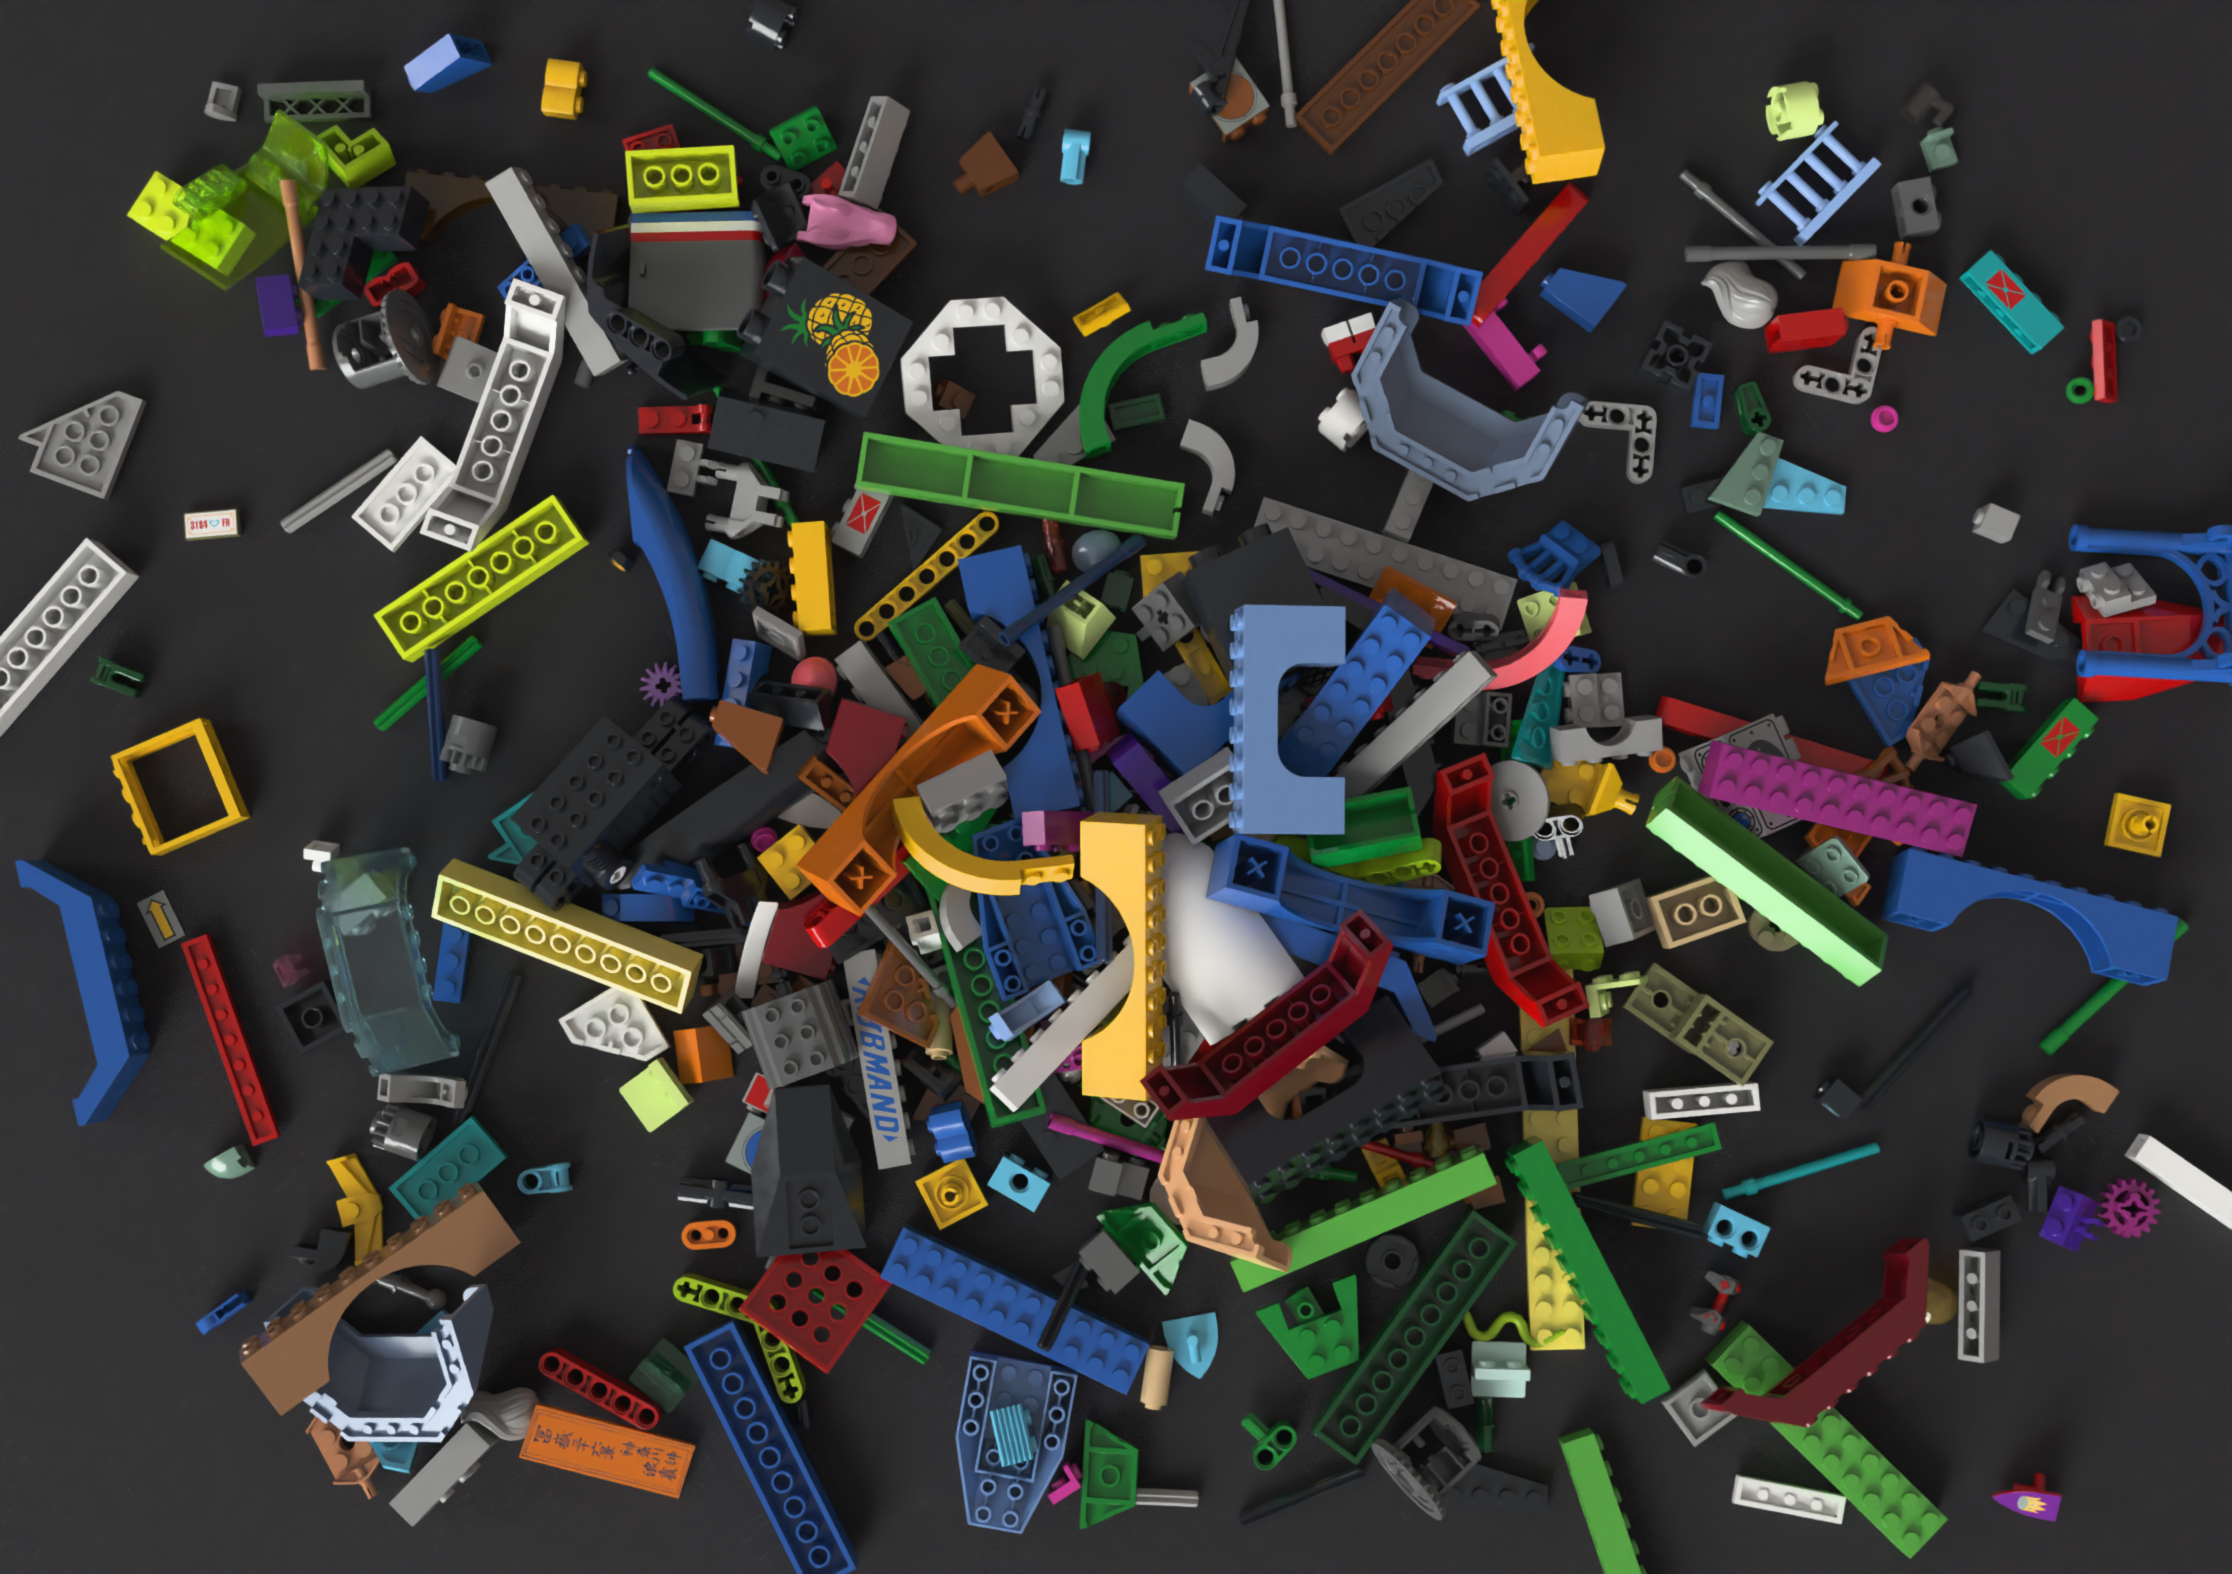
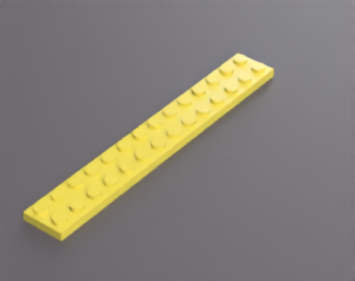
(1549, 1297)

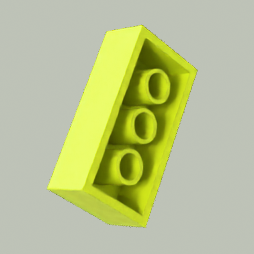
(682, 179)
(156, 210)

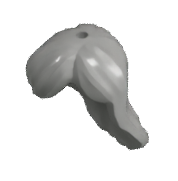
(1740, 295)
(502, 1413)

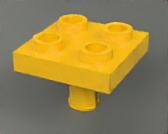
(2137, 825)
(951, 1193)

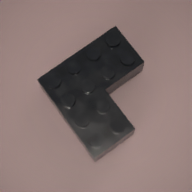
(348, 231)

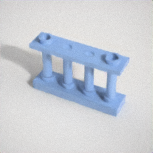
(1499, 125)
(1823, 207)

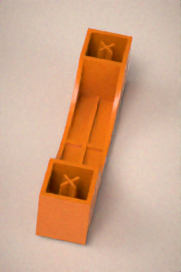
(859, 850)

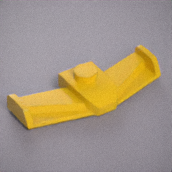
(361, 1207)

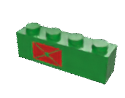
(2048, 747)

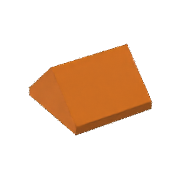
(702, 1055)

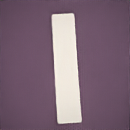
(754, 949)

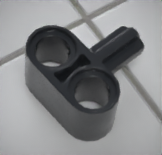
(1562, 829)

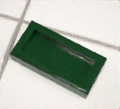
(1136, 412)

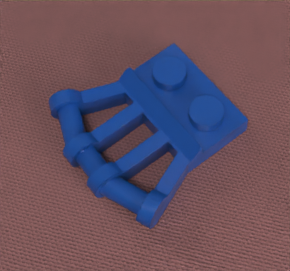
(1562, 544)

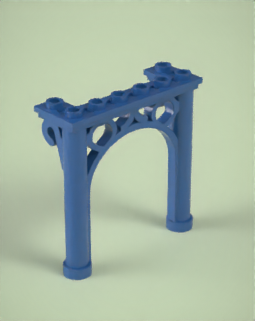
(2213, 548)

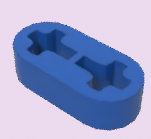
(1576, 665)

